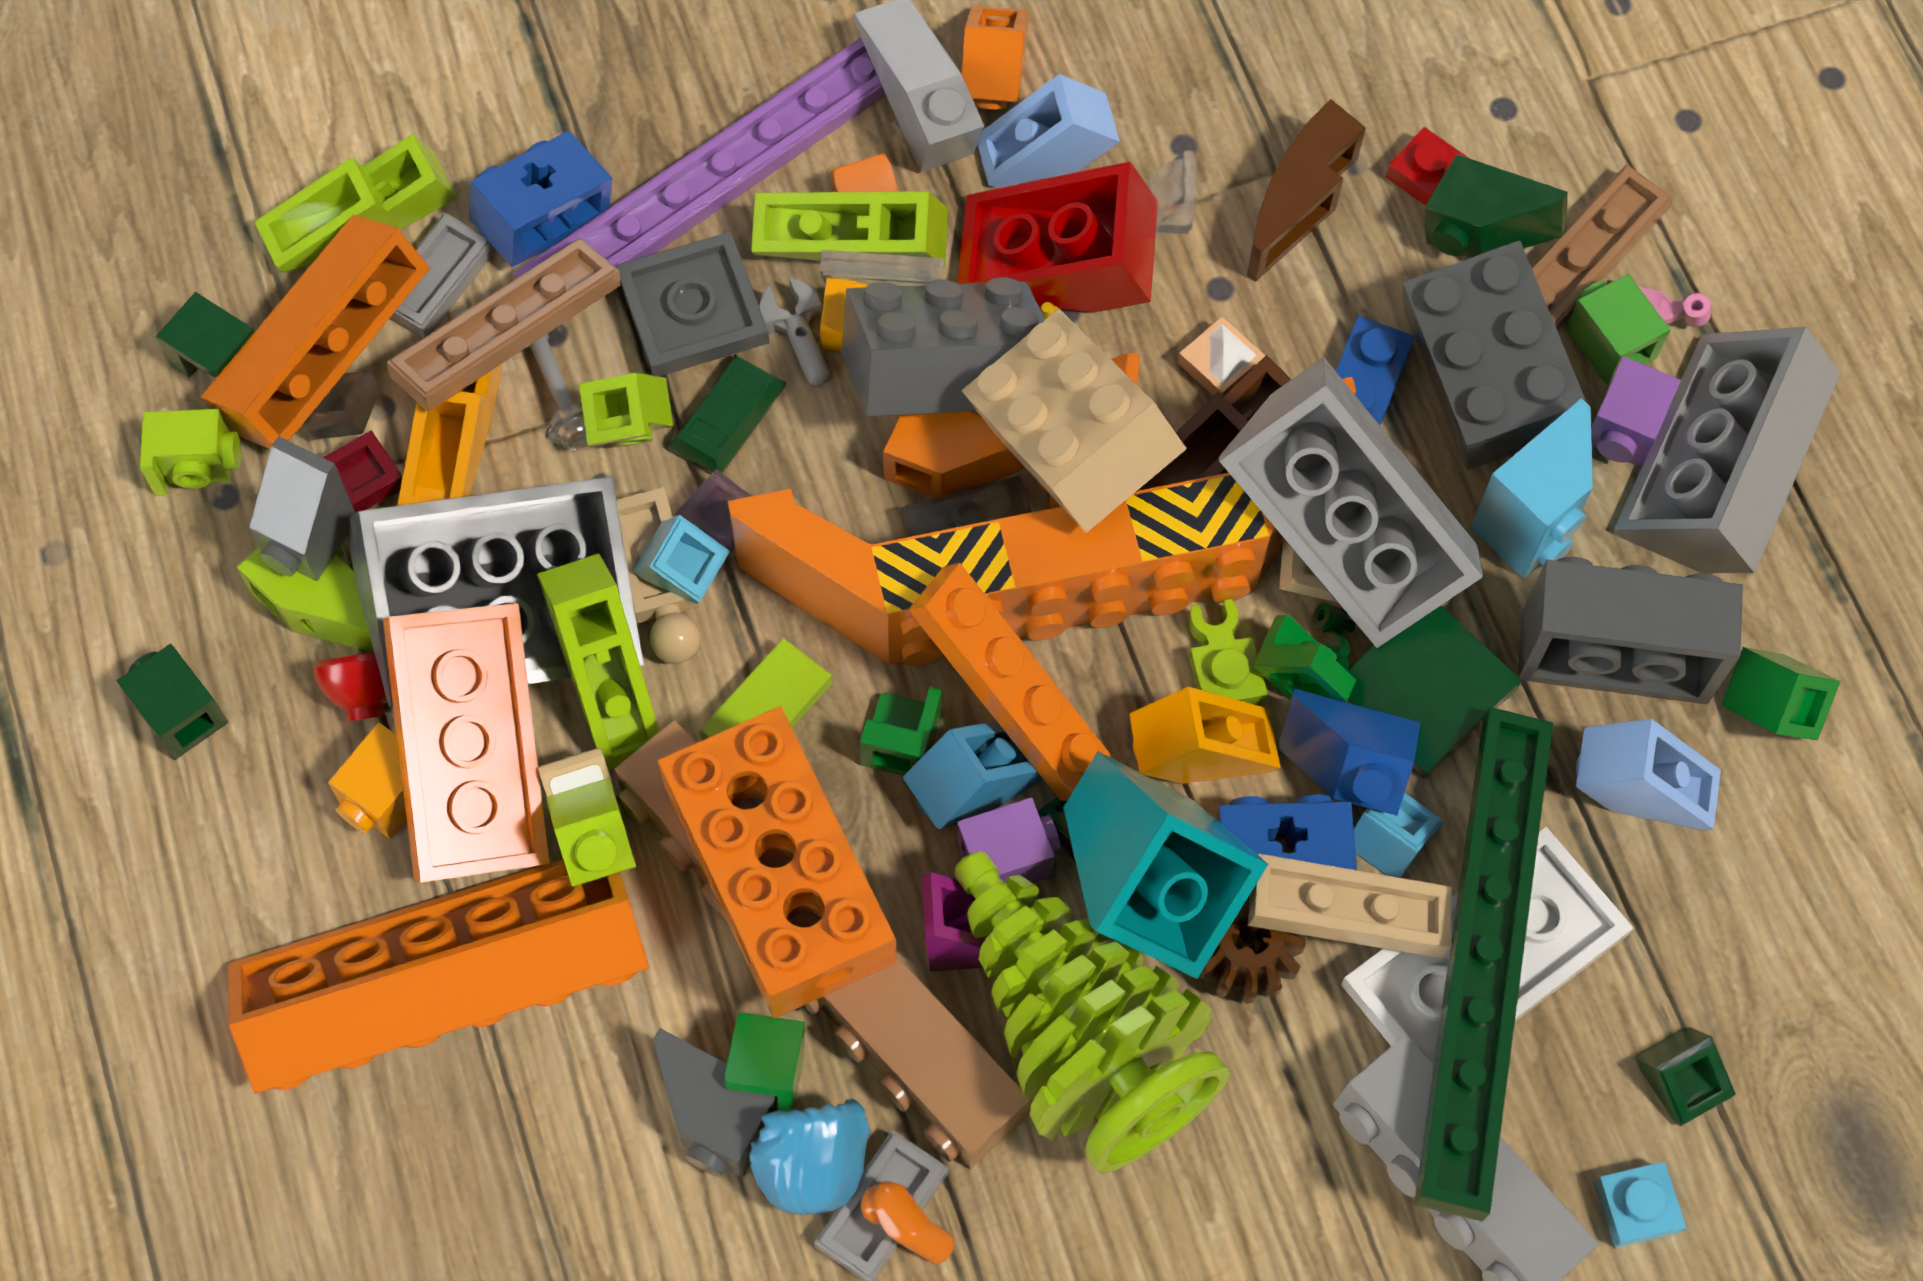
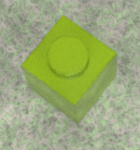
(590, 832)

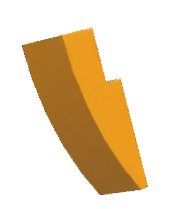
(449, 443)

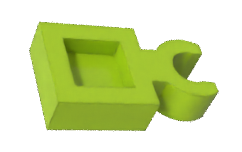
(1224, 663)

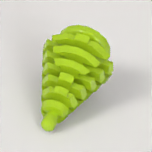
(1090, 1022)

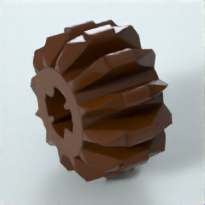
(1250, 970)

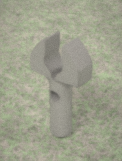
(798, 327)

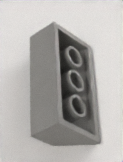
(1730, 449)
(1351, 504)

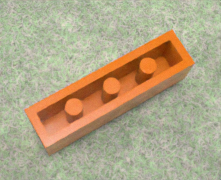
(316, 331)

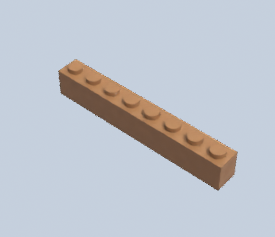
(884, 1016)

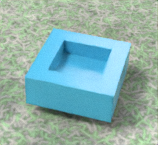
(1640, 1205)

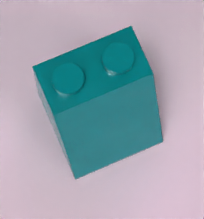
(1156, 865)

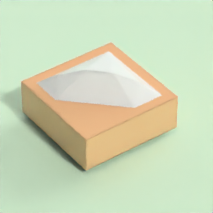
(1219, 357)

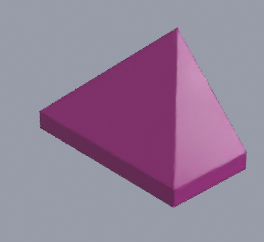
(946, 923)

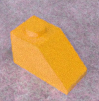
(1203, 738)

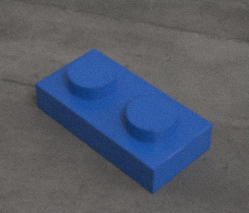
(1375, 361)

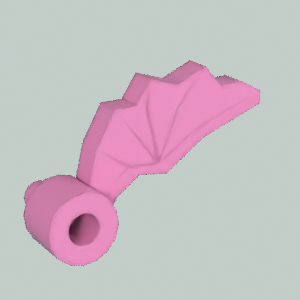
(1694, 309)

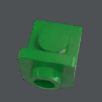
(1297, 661)

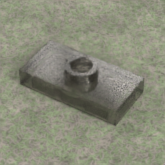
(966, 507)

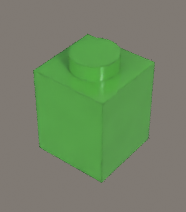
(1616, 323)

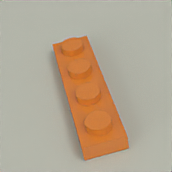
(1007, 678)

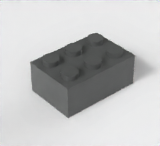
(928, 342)
(1491, 352)
(1630, 630)

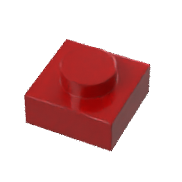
(1422, 165)

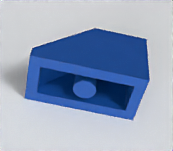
(1351, 749)

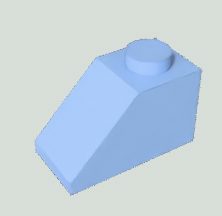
(1048, 134)
(1648, 774)

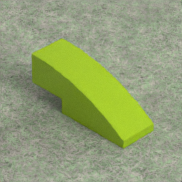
(389, 189)

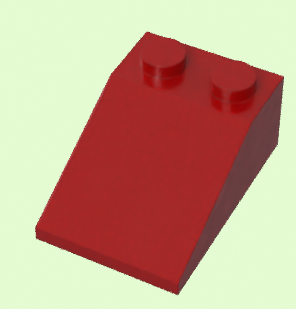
(1070, 236)

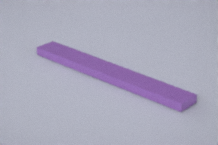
(731, 161)

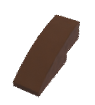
(1305, 185)
(1218, 424)

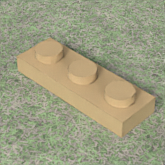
(1352, 907)

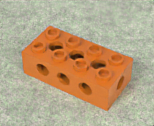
(796, 821)

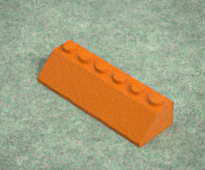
(428, 972)

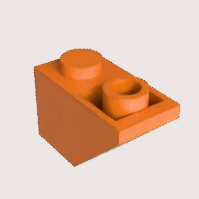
(945, 453)

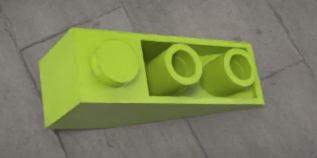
(318, 609)

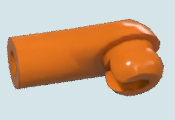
(905, 1221)

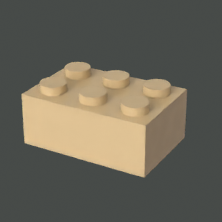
(1074, 420)

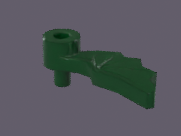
(1331, 622)

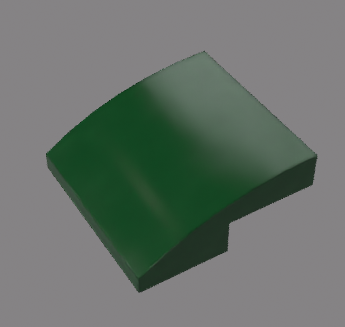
(1434, 677)

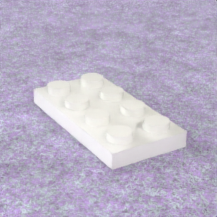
(1565, 933)

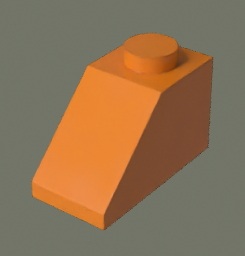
(994, 55)

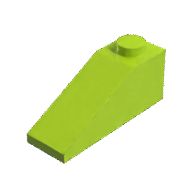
(860, 222)
(600, 656)

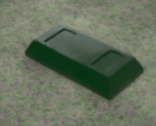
(727, 415)

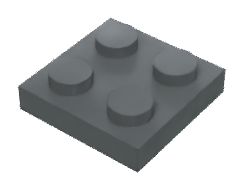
(692, 304)

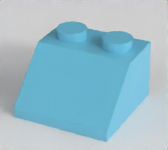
(1540, 494)

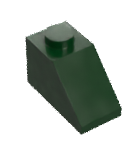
(1489, 208)

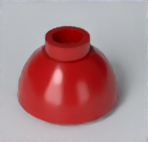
(353, 685)

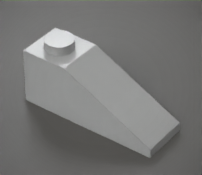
(920, 84)

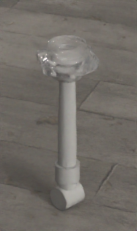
(568, 423)

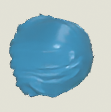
(811, 1157)

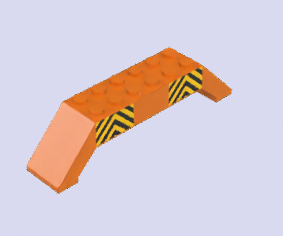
(1034, 567)

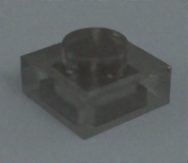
(344, 408)

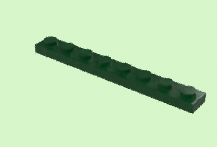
(1484, 967)

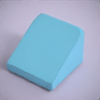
(681, 559)
(1395, 841)

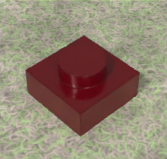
(366, 471)

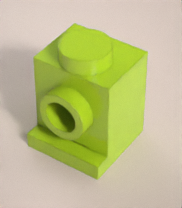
(625, 408)
(187, 449)

